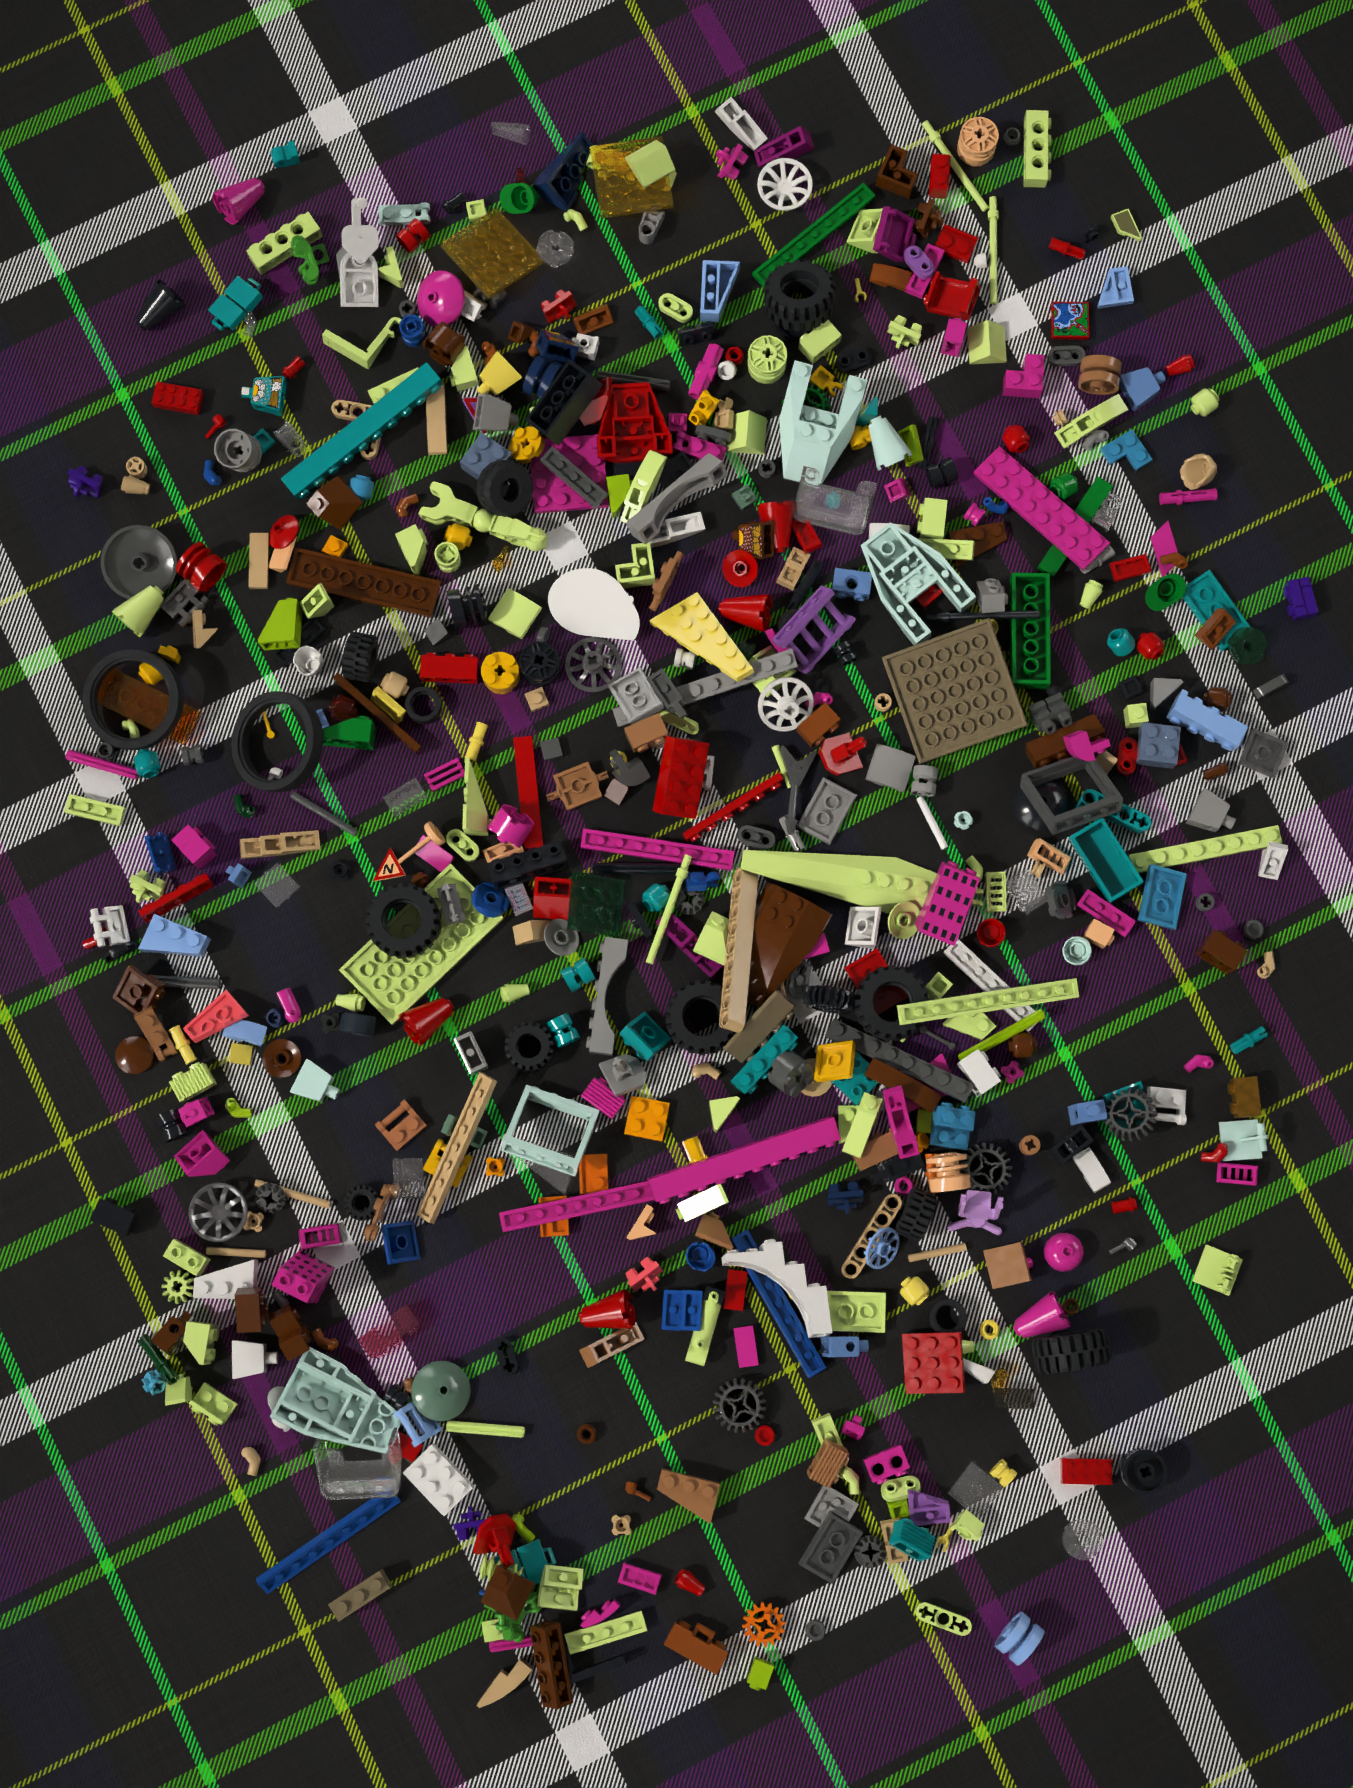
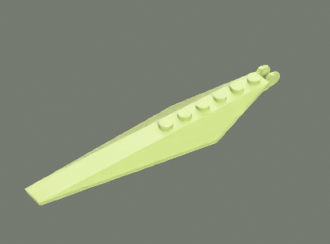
(851, 878)

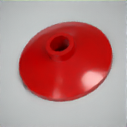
(283, 532)
(734, 573)

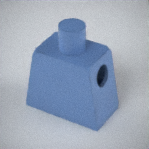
(1140, 387)
(1087, 1112)
(836, 1346)

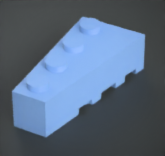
(1206, 721)

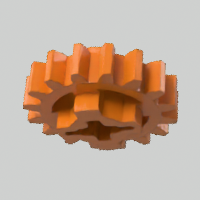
(775, 1628)

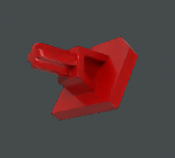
(841, 755)
(496, 1536)

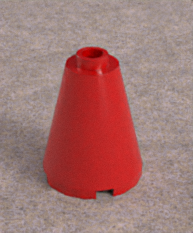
(782, 516)
(748, 610)
(426, 1019)
(610, 1312)

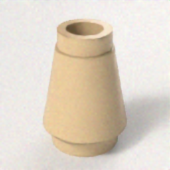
(134, 486)

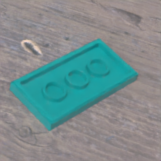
(1205, 596)

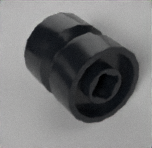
(941, 473)
(172, 1126)

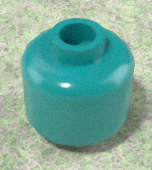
(1121, 642)
(147, 763)
(655, 897)

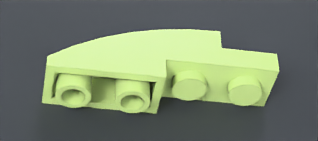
(1091, 421)
(643, 484)

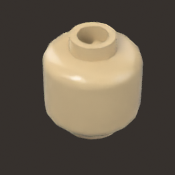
(394, 685)

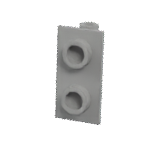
(451, 904)

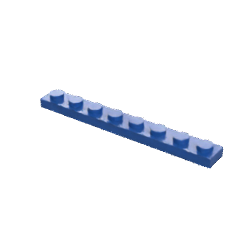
(782, 1312)
(325, 1542)

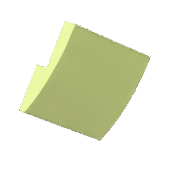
(514, 613)
(560, 1587)

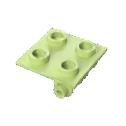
(1217, 1270)

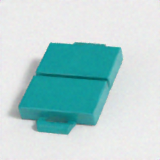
(231, 311)
(532, 1558)

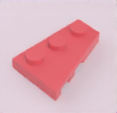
(215, 1017)

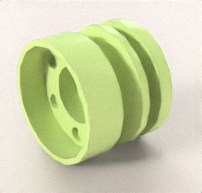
(767, 369)

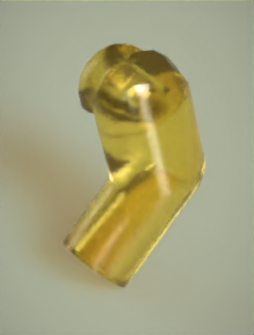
(998, 1378)

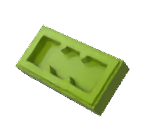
(911, 439)

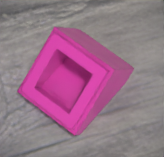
(897, 490)

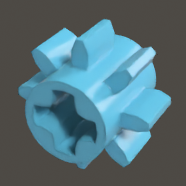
(154, 1382)

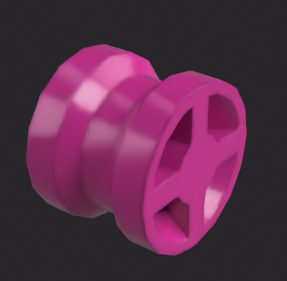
(974, 514)

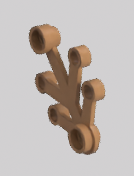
(380, 1204)

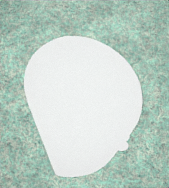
(593, 605)

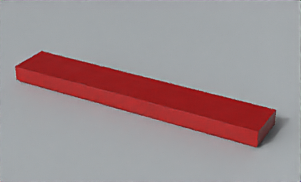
(528, 788)

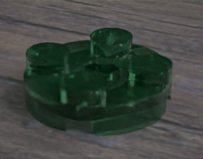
(1257, 647)

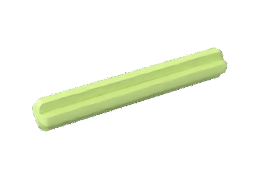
(485, 1429)

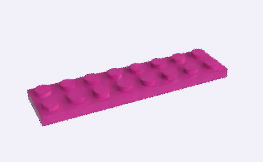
(1041, 508)

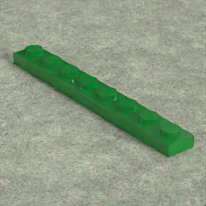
(817, 231)

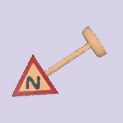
(391, 866)

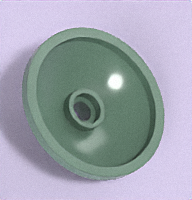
(427, 1394)

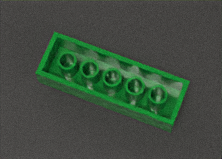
(1030, 636)

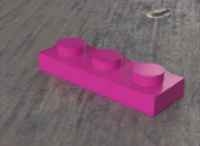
(917, 286)
(1106, 913)

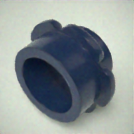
(275, 1022)

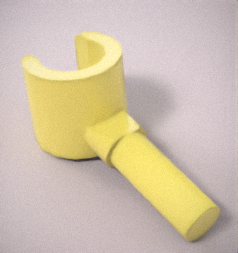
(859, 291)
(944, 1540)

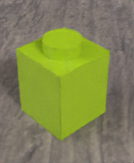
(760, 1674)

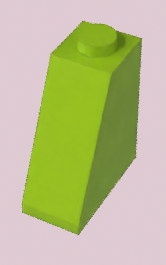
(283, 626)

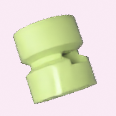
(447, 557)

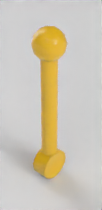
(270, 734)

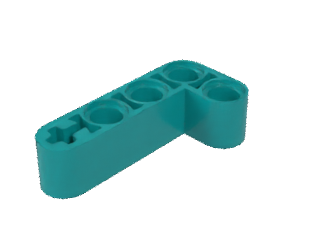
(1115, 818)

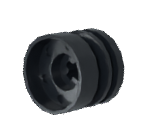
(467, 606)
(536, 674)

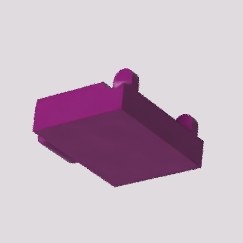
(894, 234)

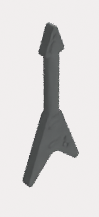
(795, 772)

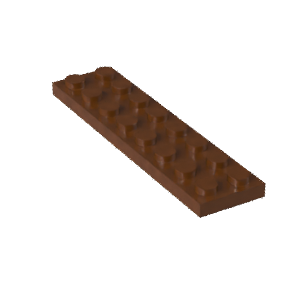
(364, 582)

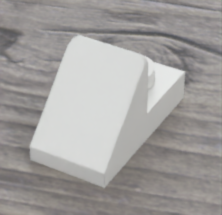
(1272, 860)

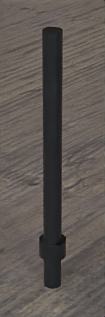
(947, 616)

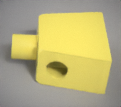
(497, 376)

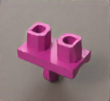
(735, 155)

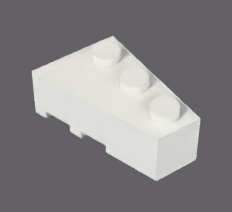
(224, 1283)

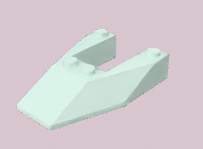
(811, 434)
(904, 570)

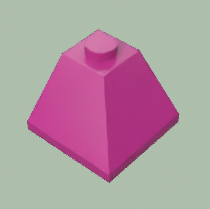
(201, 1156)

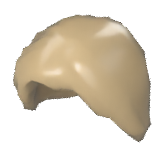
(1198, 471)

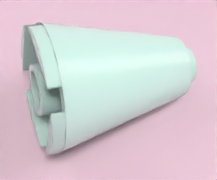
(886, 443)

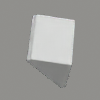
(863, 927)

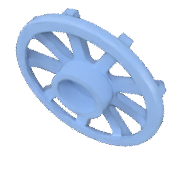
(882, 1247)

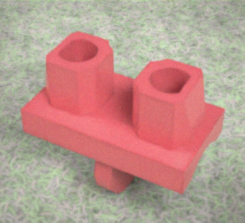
(646, 1278)

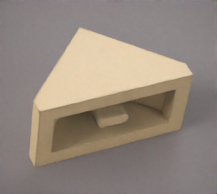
(530, 931)

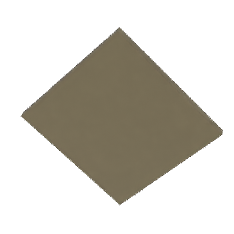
(954, 691)

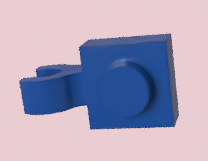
(698, 882)

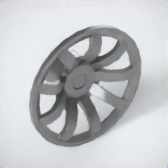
(593, 664)
(218, 1212)

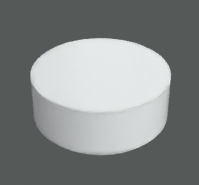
(727, 370)

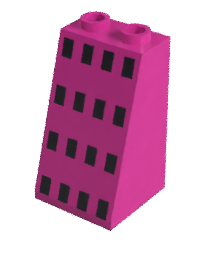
(947, 902)
(303, 1277)

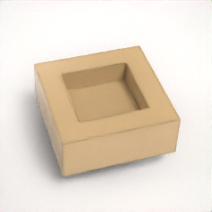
(536, 699)

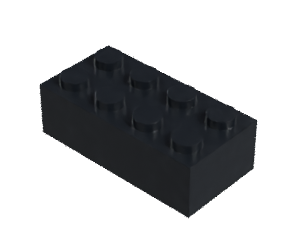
(564, 402)

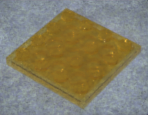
(618, 186)
(492, 253)

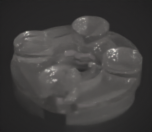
(553, 257)
(1088, 1529)

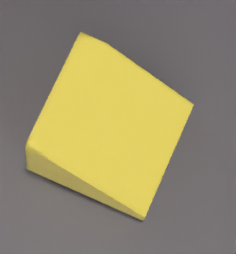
(240, 1054)

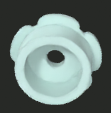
(963, 815)

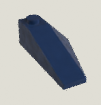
(562, 176)

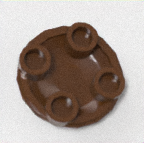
(134, 1055)

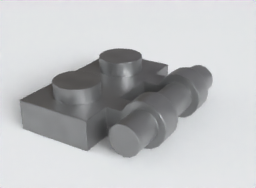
(180, 599)

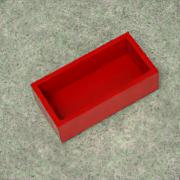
(680, 777)

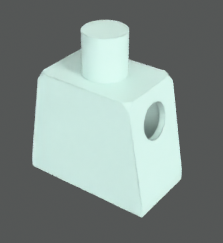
(314, 1083)

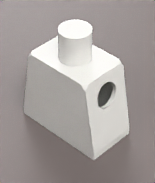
(250, 1358)

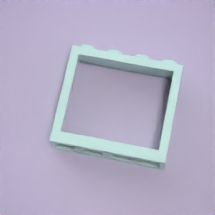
(542, 1155)

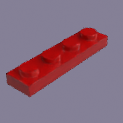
(179, 896)

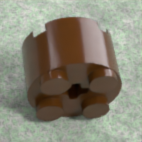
(444, 344)

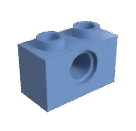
(860, 578)

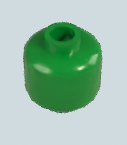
(1064, 485)

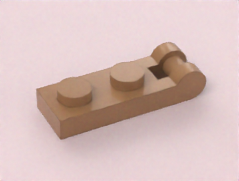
(155, 1033)

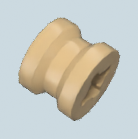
(134, 464)

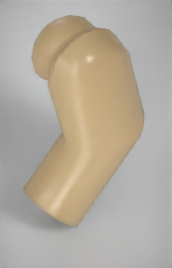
(1268, 967)
(705, 1068)
(253, 1459)

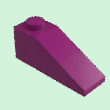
(786, 146)

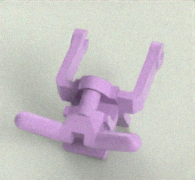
(977, 1211)

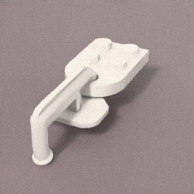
(360, 281)

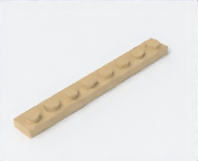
(456, 1148)

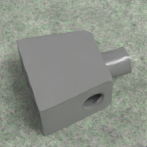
(493, 414)
(1210, 812)

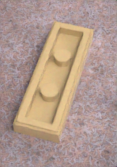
(259, 561)

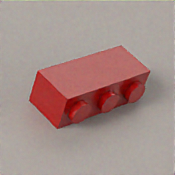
(449, 668)

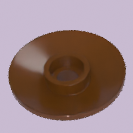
(272, 1055)

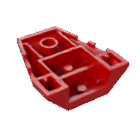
(632, 425)

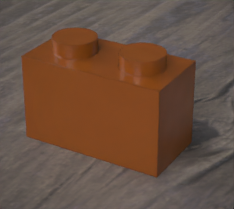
(818, 725)

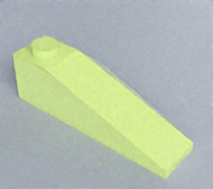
(474, 811)

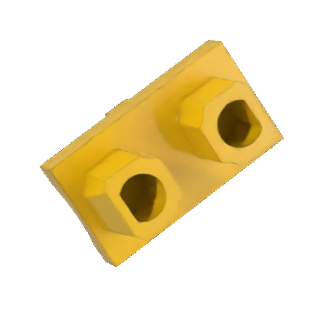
(703, 408)

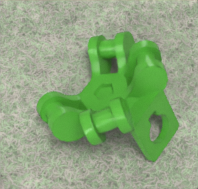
(309, 268)
(505, 1623)

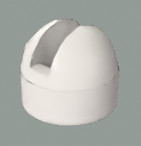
(980, 260)

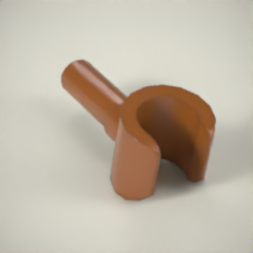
(631, 1489)

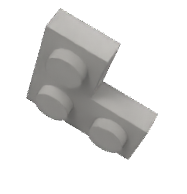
(833, 1501)

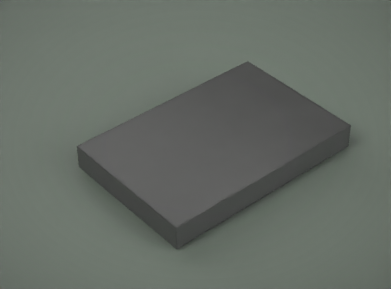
(830, 1547)

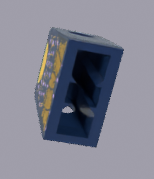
(551, 343)

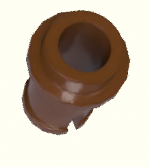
(1215, 771)

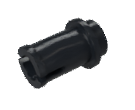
(450, 205)

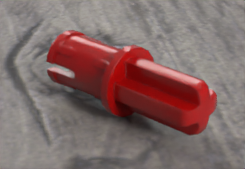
(1066, 248)

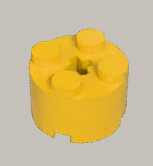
(500, 662)

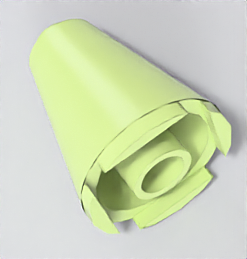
(140, 609)

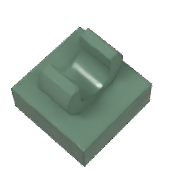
(744, 497)

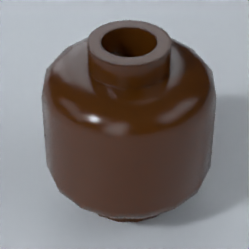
(1218, 698)
(1022, 1045)

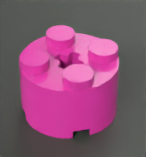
(511, 825)

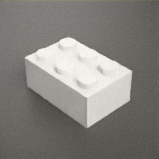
(438, 1479)

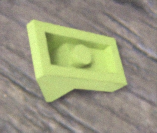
(391, 272)

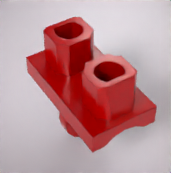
(560, 307)

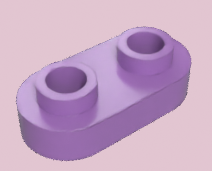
(918, 261)

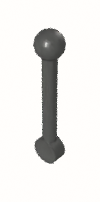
(951, 1045)

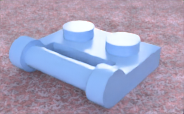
(426, 1426)

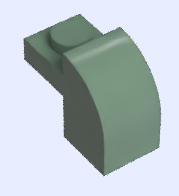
(478, 1137)

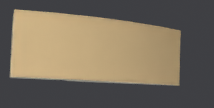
(505, 1683)

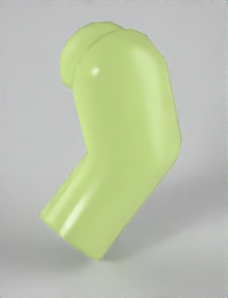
(851, 1477)

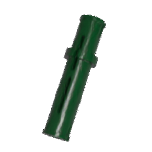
(162, 1365)

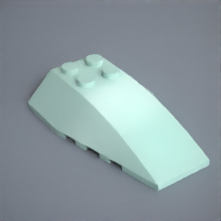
(334, 1405)

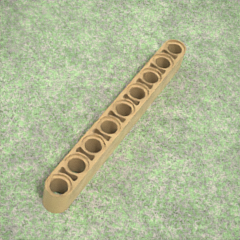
(738, 951)

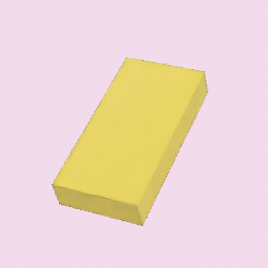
(387, 705)

